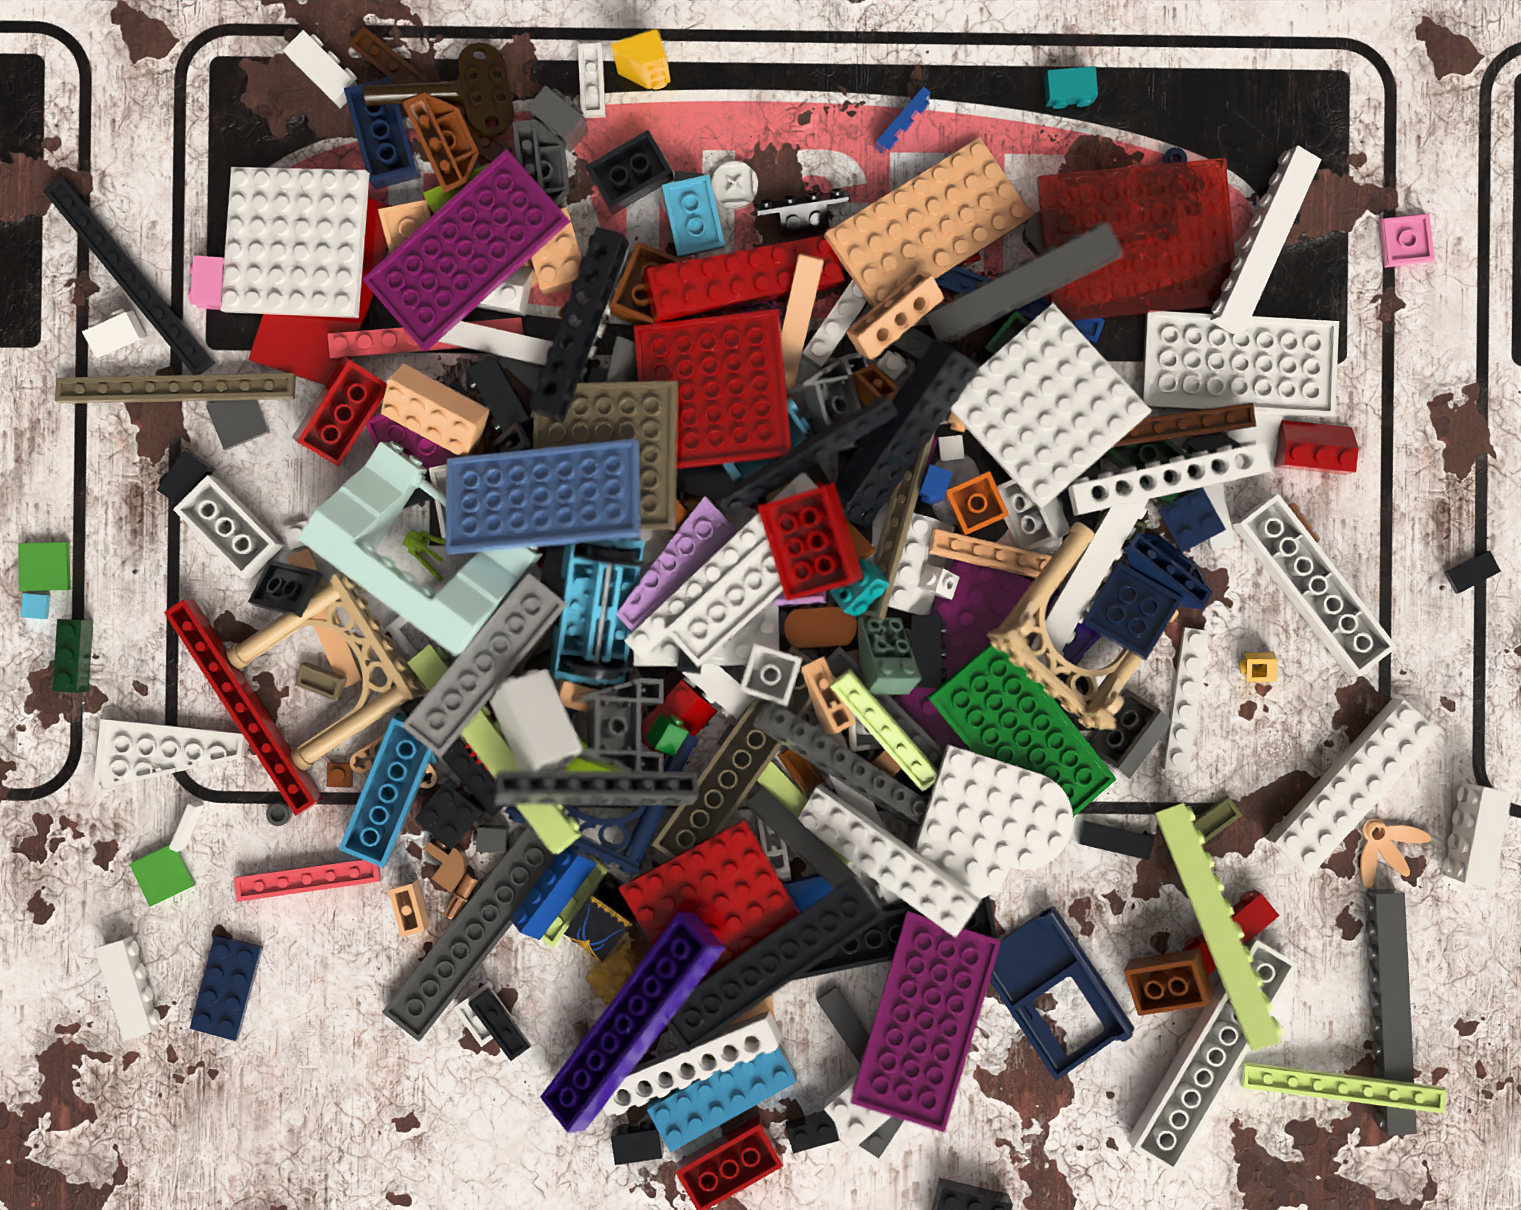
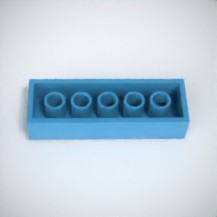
(387, 795)
(725, 1094)

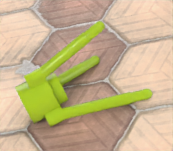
(417, 543)

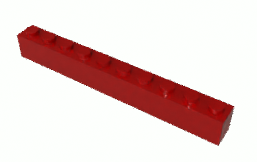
(243, 705)

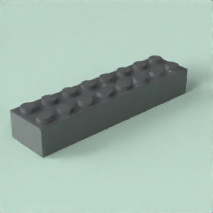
(1025, 284)

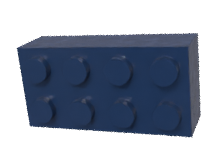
(382, 138)

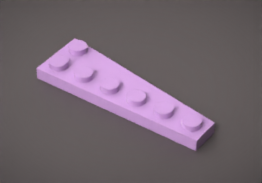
(685, 553)

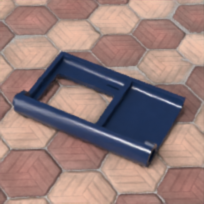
(1035, 961)

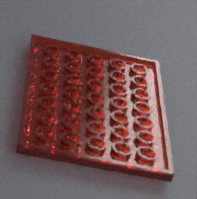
(1169, 227)

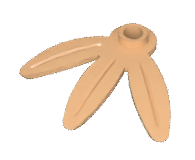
(1380, 840)

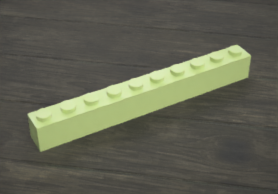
(491, 746)

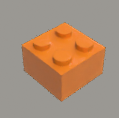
(976, 503)

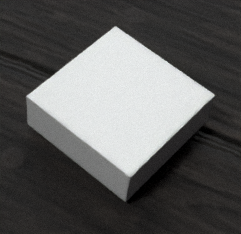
(951, 448)

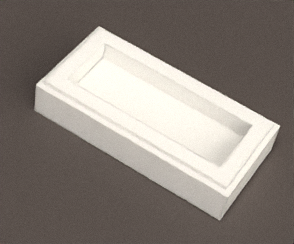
(186, 826)

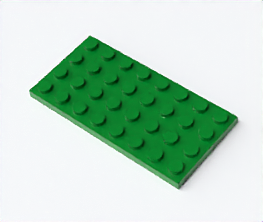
(1018, 723)

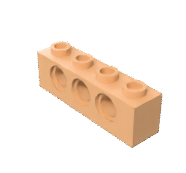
(900, 302)

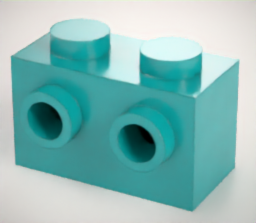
(857, 596)

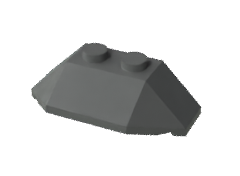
(542, 157)

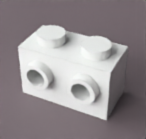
(114, 333)

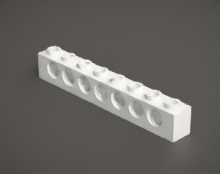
(1254, 459)
(760, 1026)

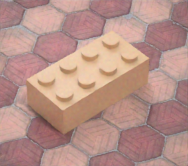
(434, 411)

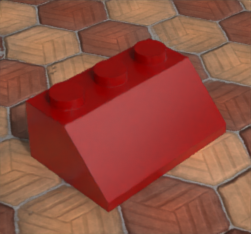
(1316, 448)
(685, 704)

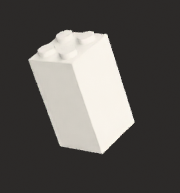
(535, 723)

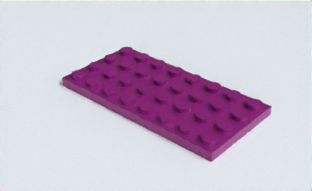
(466, 250)
(978, 606)
(925, 1022)

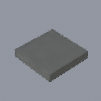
(237, 421)

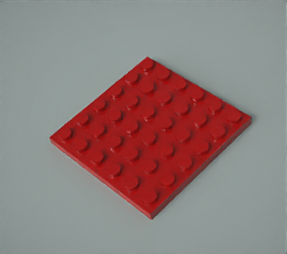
(727, 385)
(723, 883)

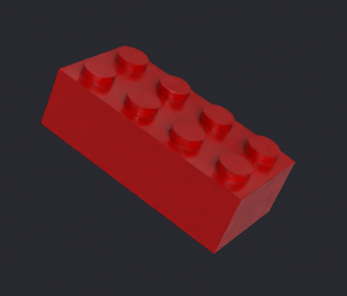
(340, 411)
(729, 1164)

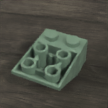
(886, 656)

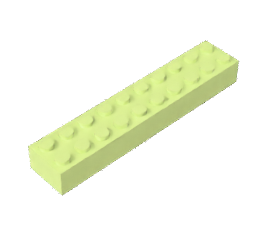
(1217, 927)

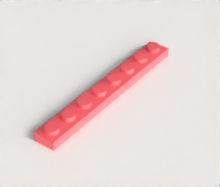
(398, 340)

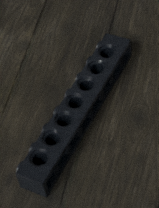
(582, 336)

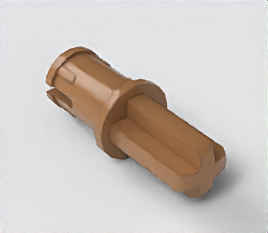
(460, 896)

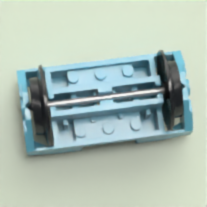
(589, 632)

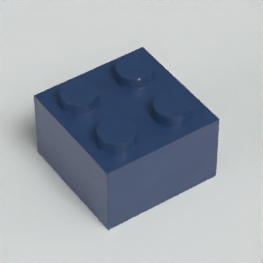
(1191, 520)

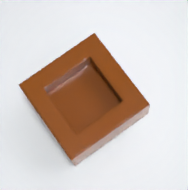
(339, 775)

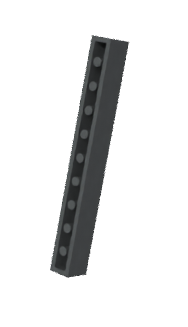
(1390, 1001)

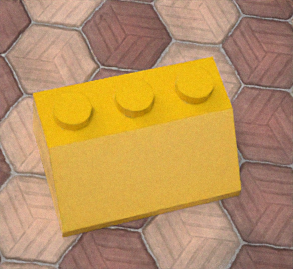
(642, 60)

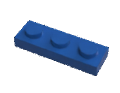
(903, 121)

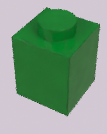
(667, 734)

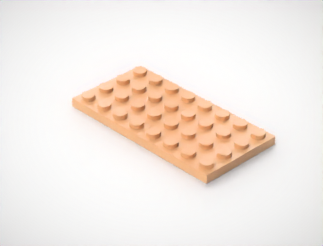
(929, 223)

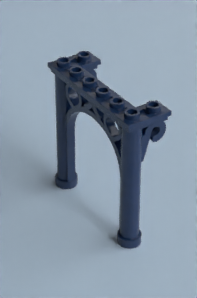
(644, 829)

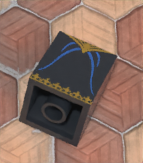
(602, 919)

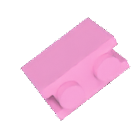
(206, 282)

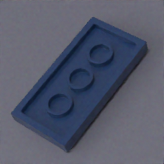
(226, 987)

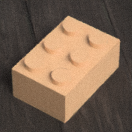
(559, 260)

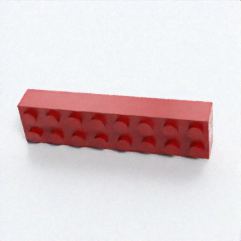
(735, 278)

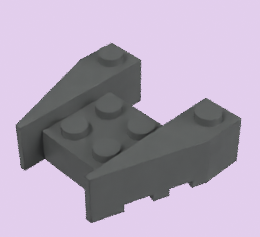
(833, 395)
(616, 726)

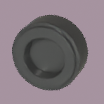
(279, 813)

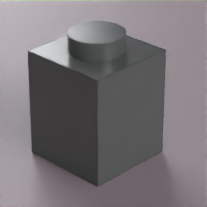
(492, 838)

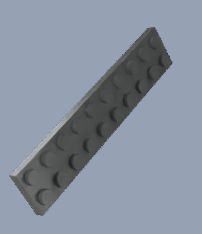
(469, 937)

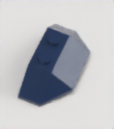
(1169, 568)

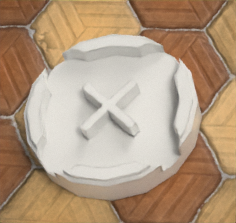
(734, 185)

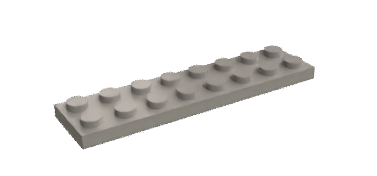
(484, 665)

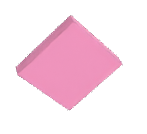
(1406, 240)

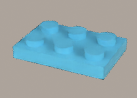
(693, 216)

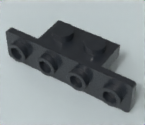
(803, 213)

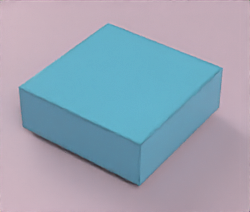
(35, 606)

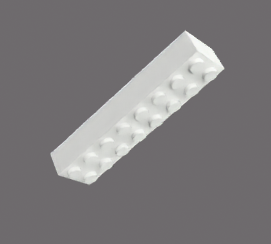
(1314, 585)
(1352, 785)

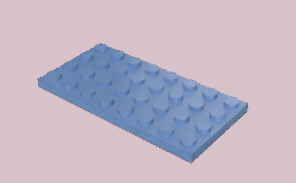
(543, 497)

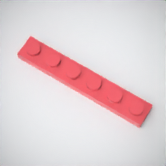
(306, 879)

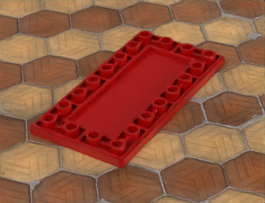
(301, 342)

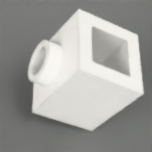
(938, 581)

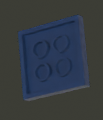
(1132, 611)

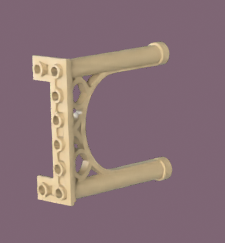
(1010, 638)
(407, 684)

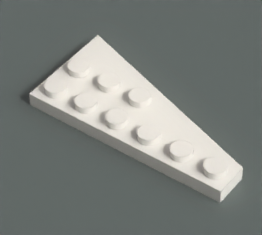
(147, 750)

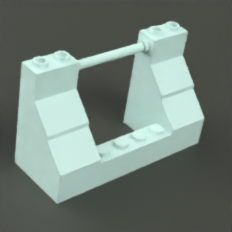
(359, 516)

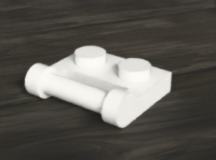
(472, 1021)

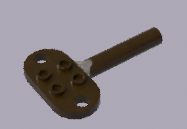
(480, 89)

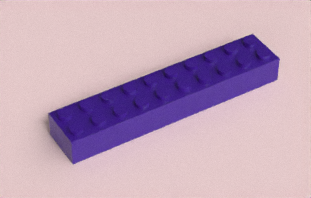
(632, 1022)

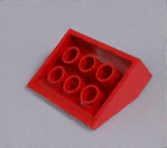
(810, 542)

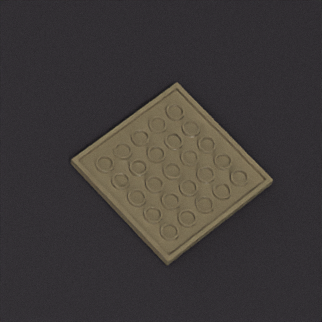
(625, 413)

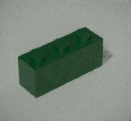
(72, 655)

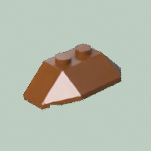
(443, 139)

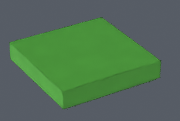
(44, 566)
(162, 875)

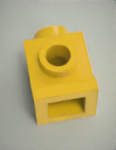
(1264, 672)

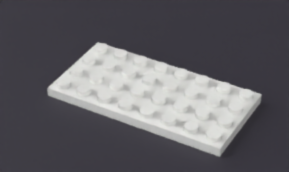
(1274, 363)

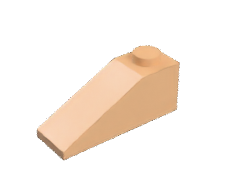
(828, 706)

